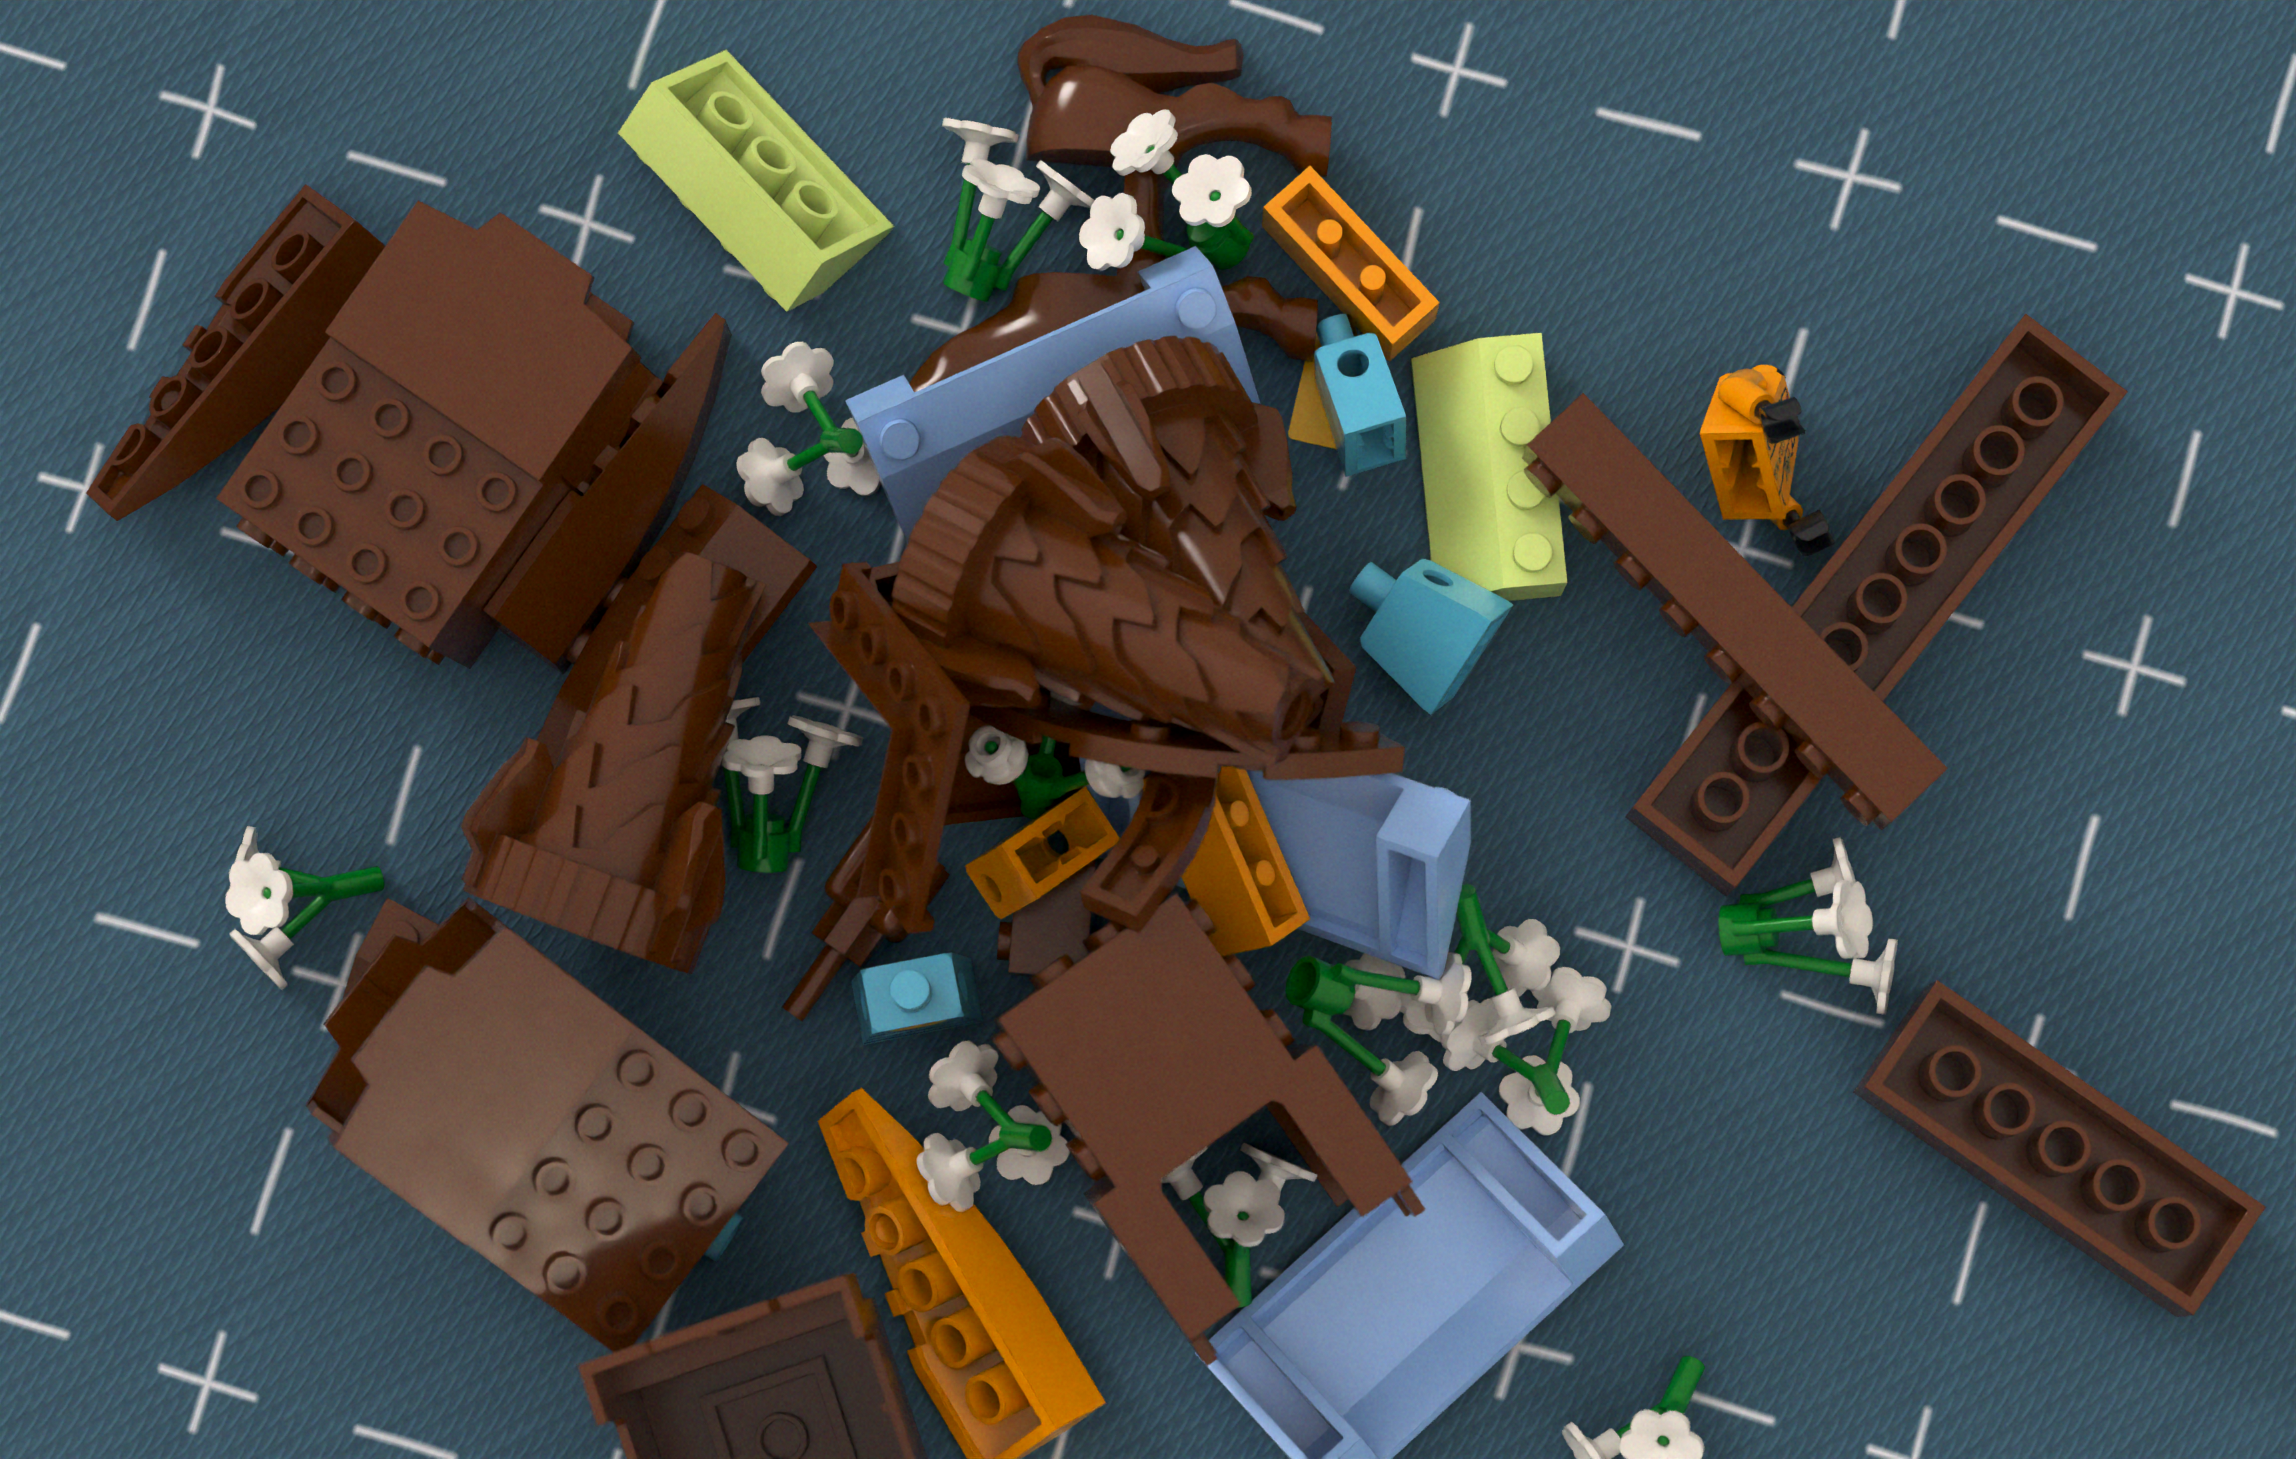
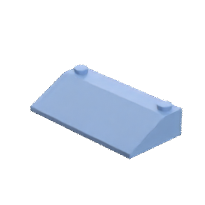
(928, 432)
(1368, 855)
(1412, 1310)

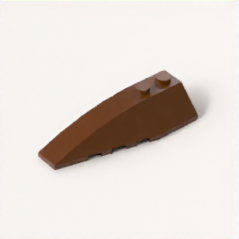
(247, 356)
(706, 527)
(600, 537)

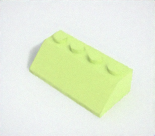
(754, 178)
(1473, 423)

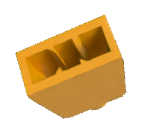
(1027, 867)

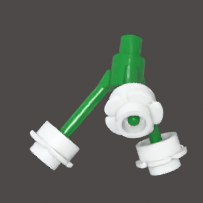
(1039, 776)

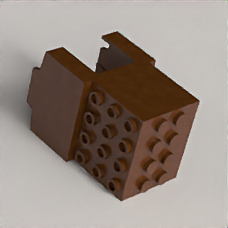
(442, 427)
(1156, 1058)
(536, 1122)
(763, 1383)

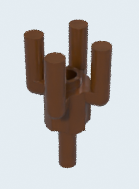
(850, 926)

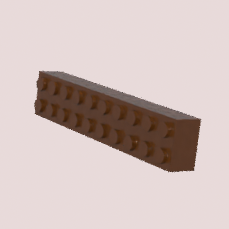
(1888, 590)

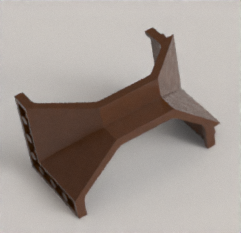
(930, 727)

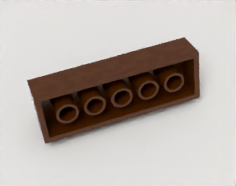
(2059, 1150)

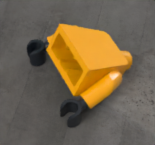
(1752, 454)

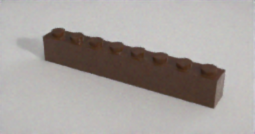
(1732, 613)

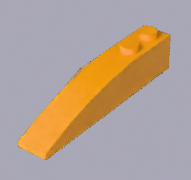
(974, 1315)

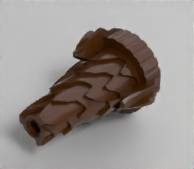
(1192, 473)
(1031, 585)
(627, 820)

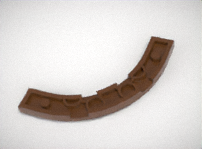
(1155, 746)
(1153, 848)

